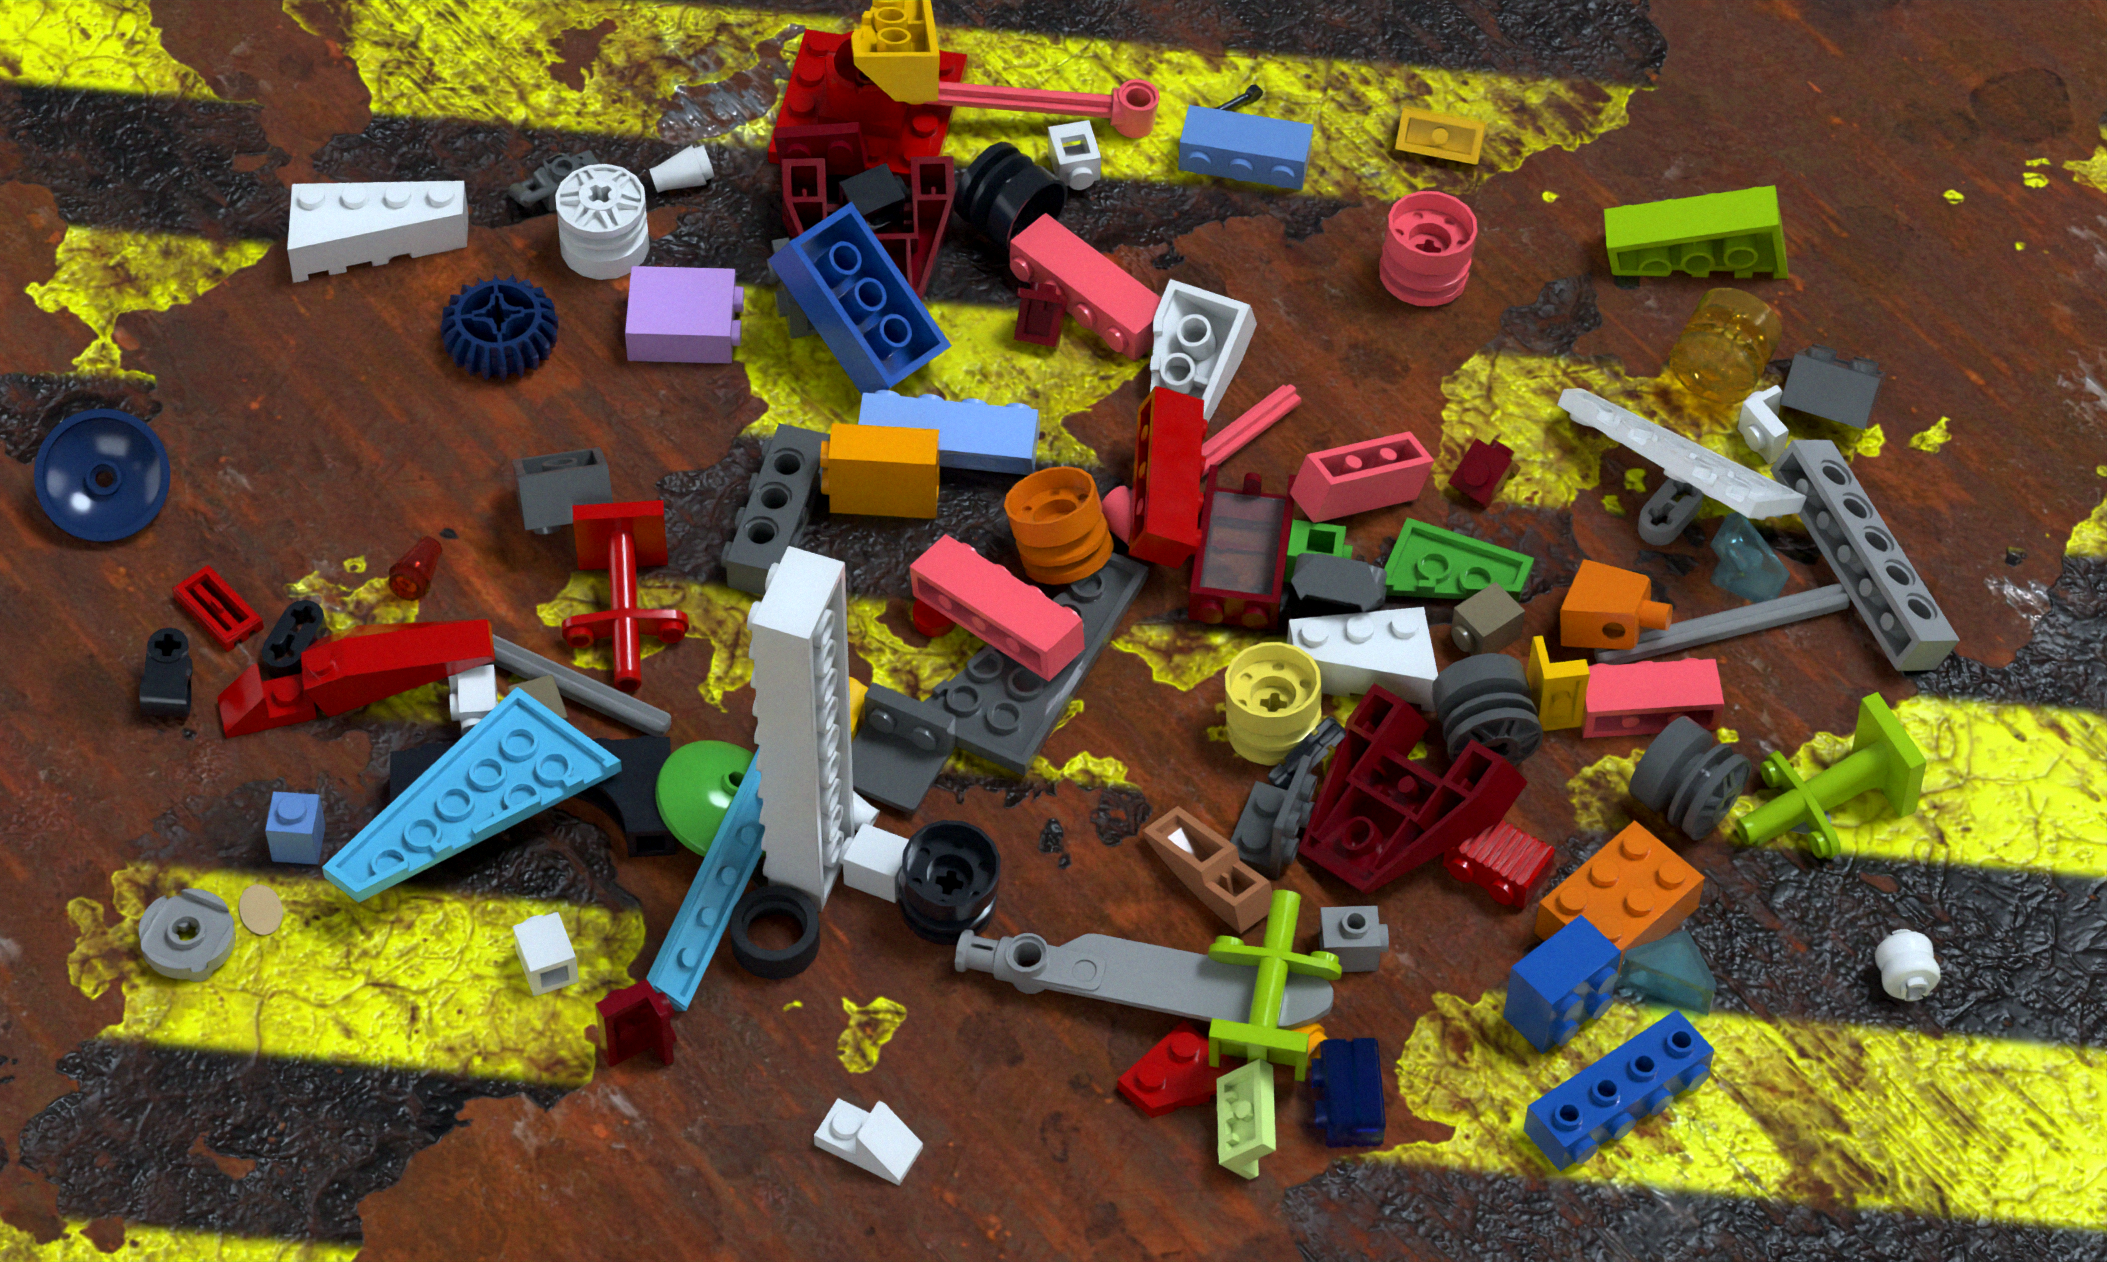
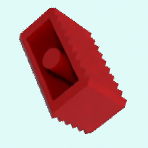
(1502, 862)

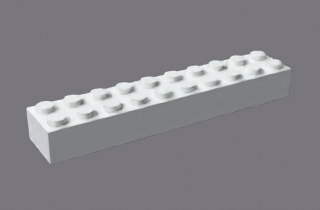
(803, 722)

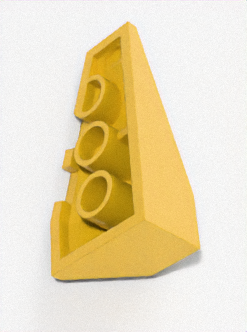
(899, 49)

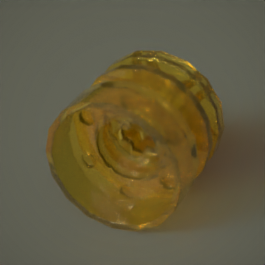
(1725, 346)

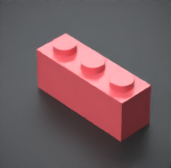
(1361, 476)
(1651, 696)

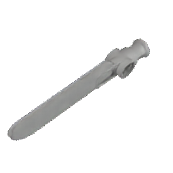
(1140, 976)

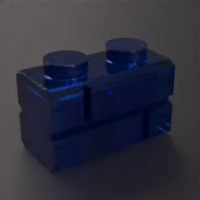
(1350, 1092)

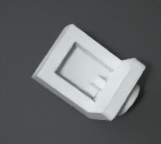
(1761, 426)

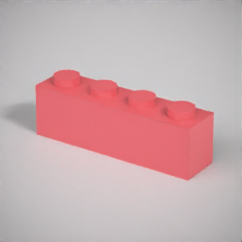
(1096, 288)
(997, 607)

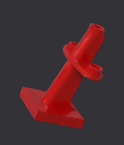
(620, 540)

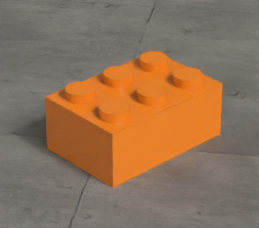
(1627, 891)

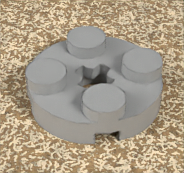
(194, 957)

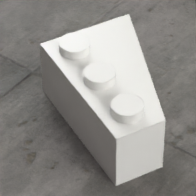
(1368, 649)

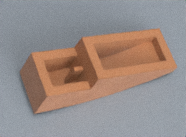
(1210, 868)

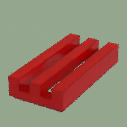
(236, 631)

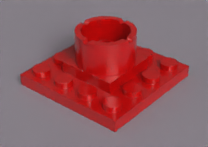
(833, 90)

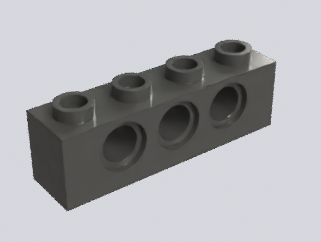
(777, 506)

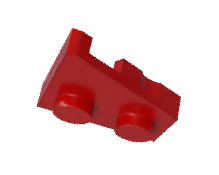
(1174, 1073)

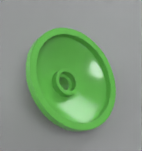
(698, 790)

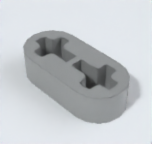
(1664, 504)

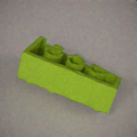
(1699, 235)

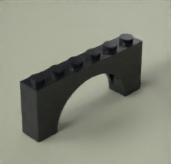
(623, 797)

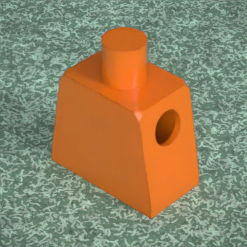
(1610, 608)

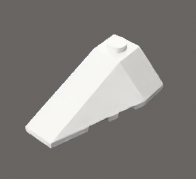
(1199, 342)

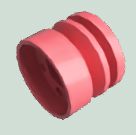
(1428, 248)

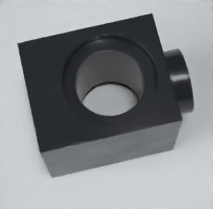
(875, 195)

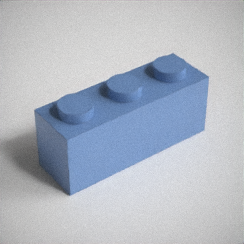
(1245, 147)

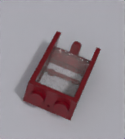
(1241, 554)

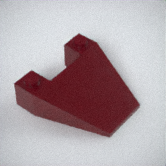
(909, 241)
(1390, 814)

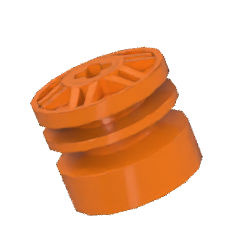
(1059, 525)

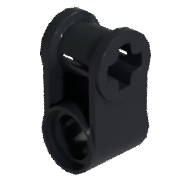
(167, 675)

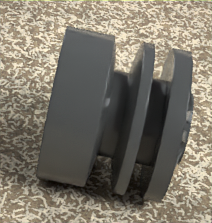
(1490, 703)
(1689, 777)

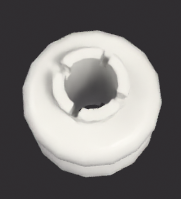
(1907, 965)

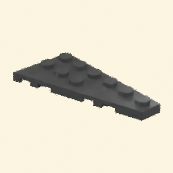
(1010, 710)

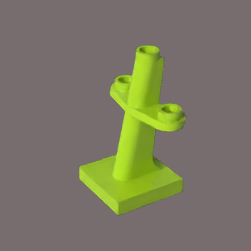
(1881, 759)
(1275, 958)

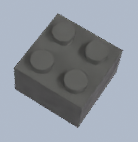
(555, 482)

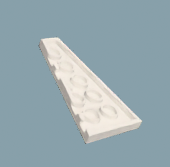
(1683, 459)

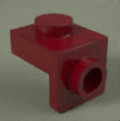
(1040, 315)
(1484, 470)

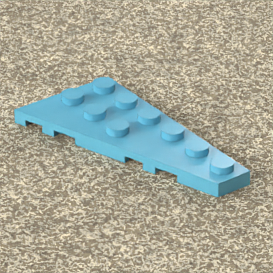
(491, 779)

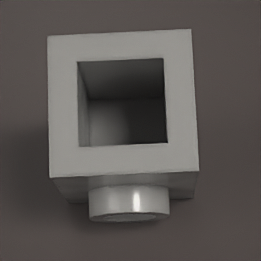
(1353, 936)

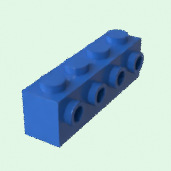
(1619, 1091)

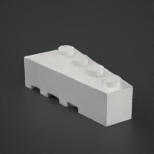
(372, 222)

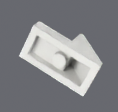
(869, 1140)

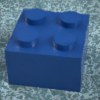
(1562, 985)

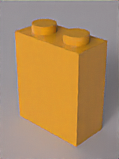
(881, 470)

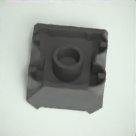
(1339, 581)

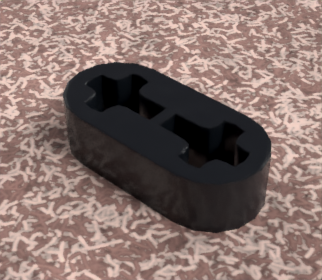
(286, 636)

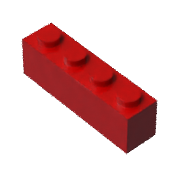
(1167, 478)

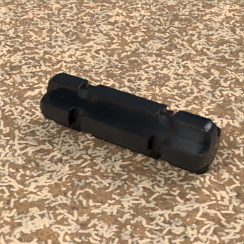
(1315, 746)

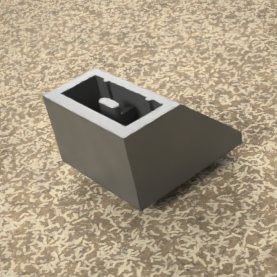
(1833, 386)

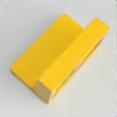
(1441, 134)
(1557, 688)

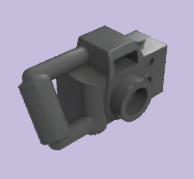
(548, 179)

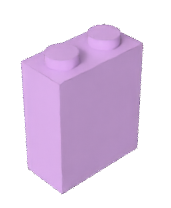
(683, 314)

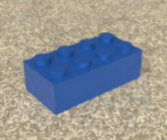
(859, 301)

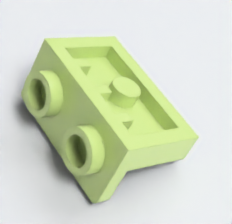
(1246, 1117)

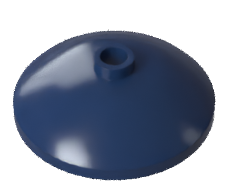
(97, 444)

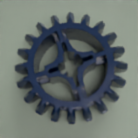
(473, 334)

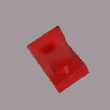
(258, 706)

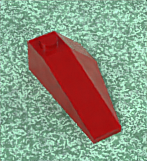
(390, 659)

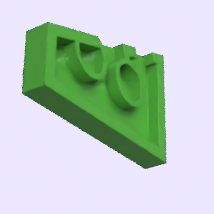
(1451, 565)

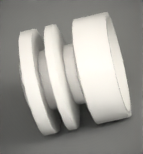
(602, 221)

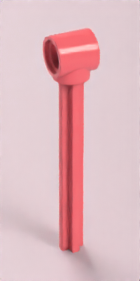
(1129, 107)
(1216, 450)

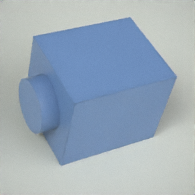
(295, 828)

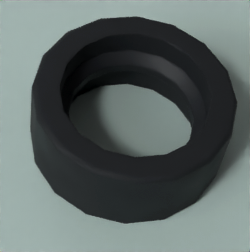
(775, 901)

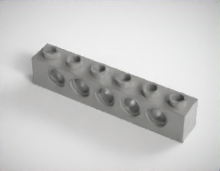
(1865, 556)

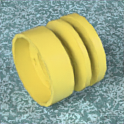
(1271, 701)

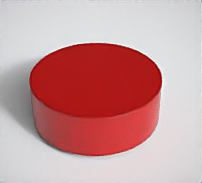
(930, 621)

